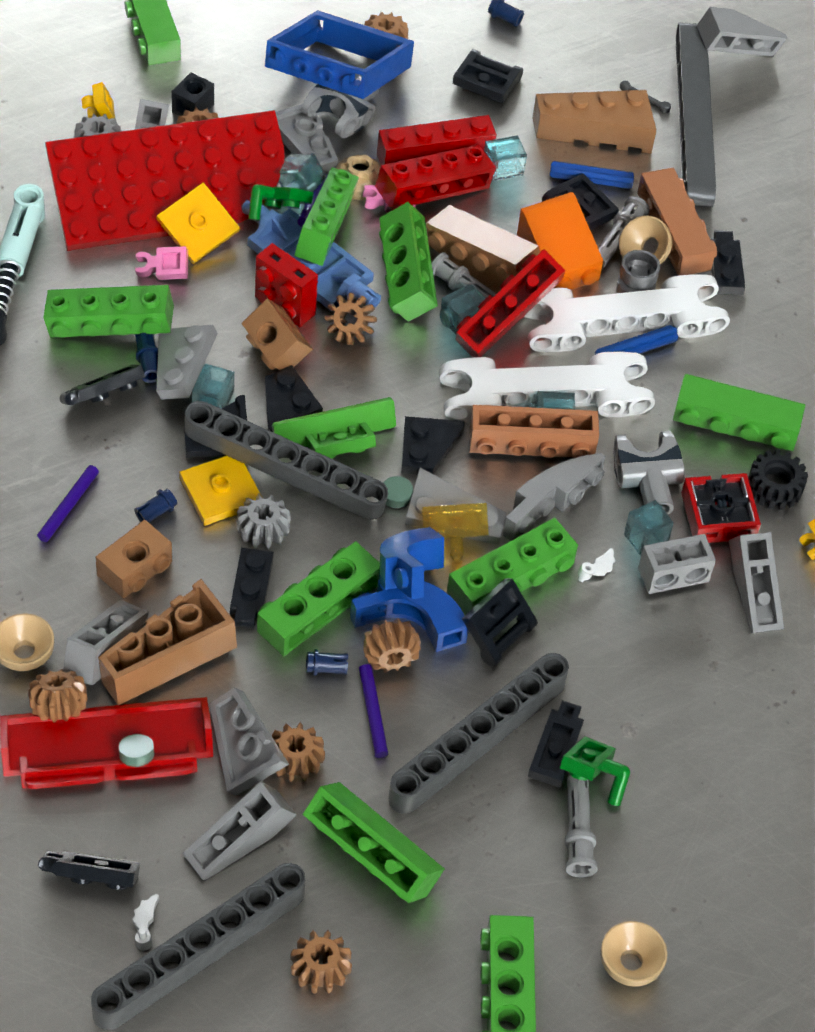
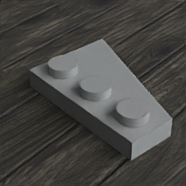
(434, 491)
(243, 742)

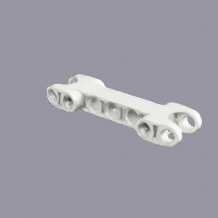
(675, 304)
(598, 384)

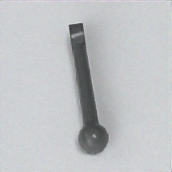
(664, 106)

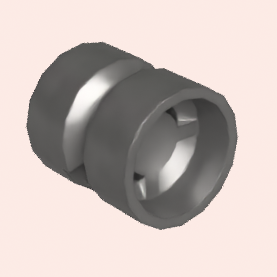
(638, 272)

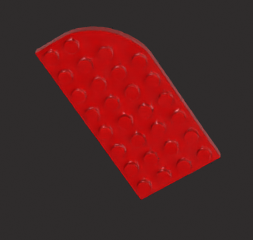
(120, 181)

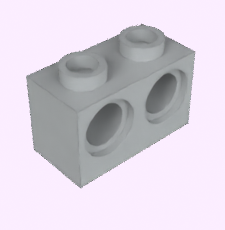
(676, 563)

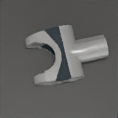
(349, 110)
(650, 470)

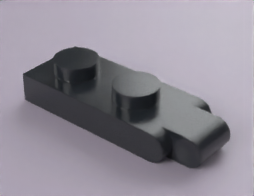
(728, 264)
(98, 388)
(251, 585)
(557, 739)
(87, 868)

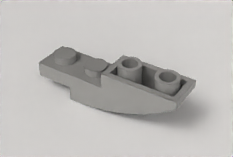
(552, 488)

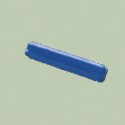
(597, 175)
(644, 342)

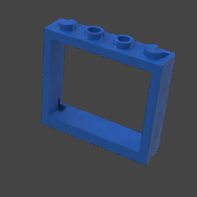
(287, 54)

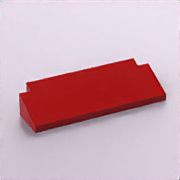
(88, 745)

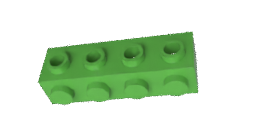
(101, 312)
(739, 412)
(525, 559)
(373, 842)

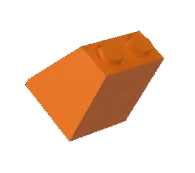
(564, 233)

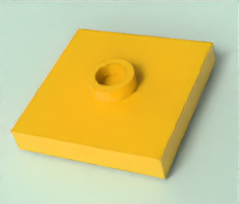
(198, 222)
(218, 488)

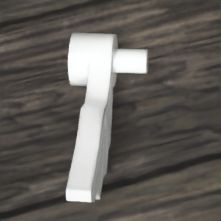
(599, 568)
(143, 918)

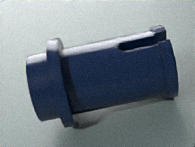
(506, 12)
(156, 506)
(326, 663)

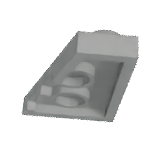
(305, 136)
(182, 358)

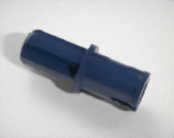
(147, 356)

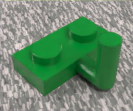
(275, 198)
(591, 757)

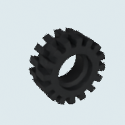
(781, 466)

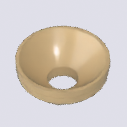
(366, 177)
(642, 229)
(29, 631)
(635, 939)

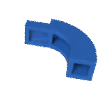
(407, 557)
(434, 612)

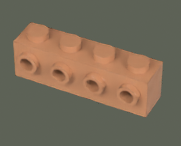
(669, 202)
(533, 431)

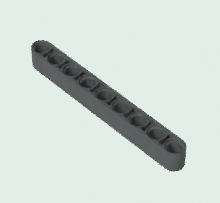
(695, 116)

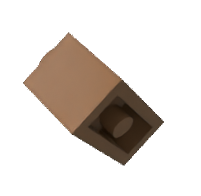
(270, 322)
(117, 562)

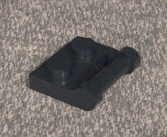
(487, 76)
(593, 202)
(494, 614)

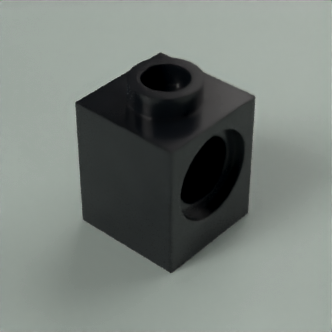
(192, 93)

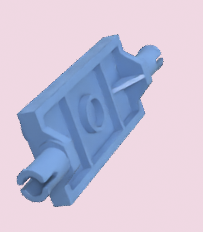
(340, 271)

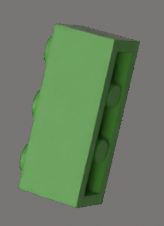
(155, 30)

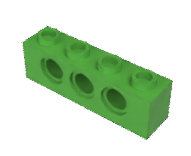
(326, 216)
(407, 262)
(313, 613)
(515, 937)

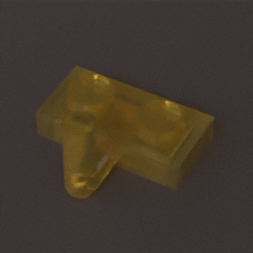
(456, 523)

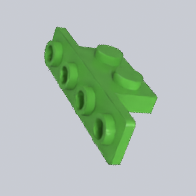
(340, 429)

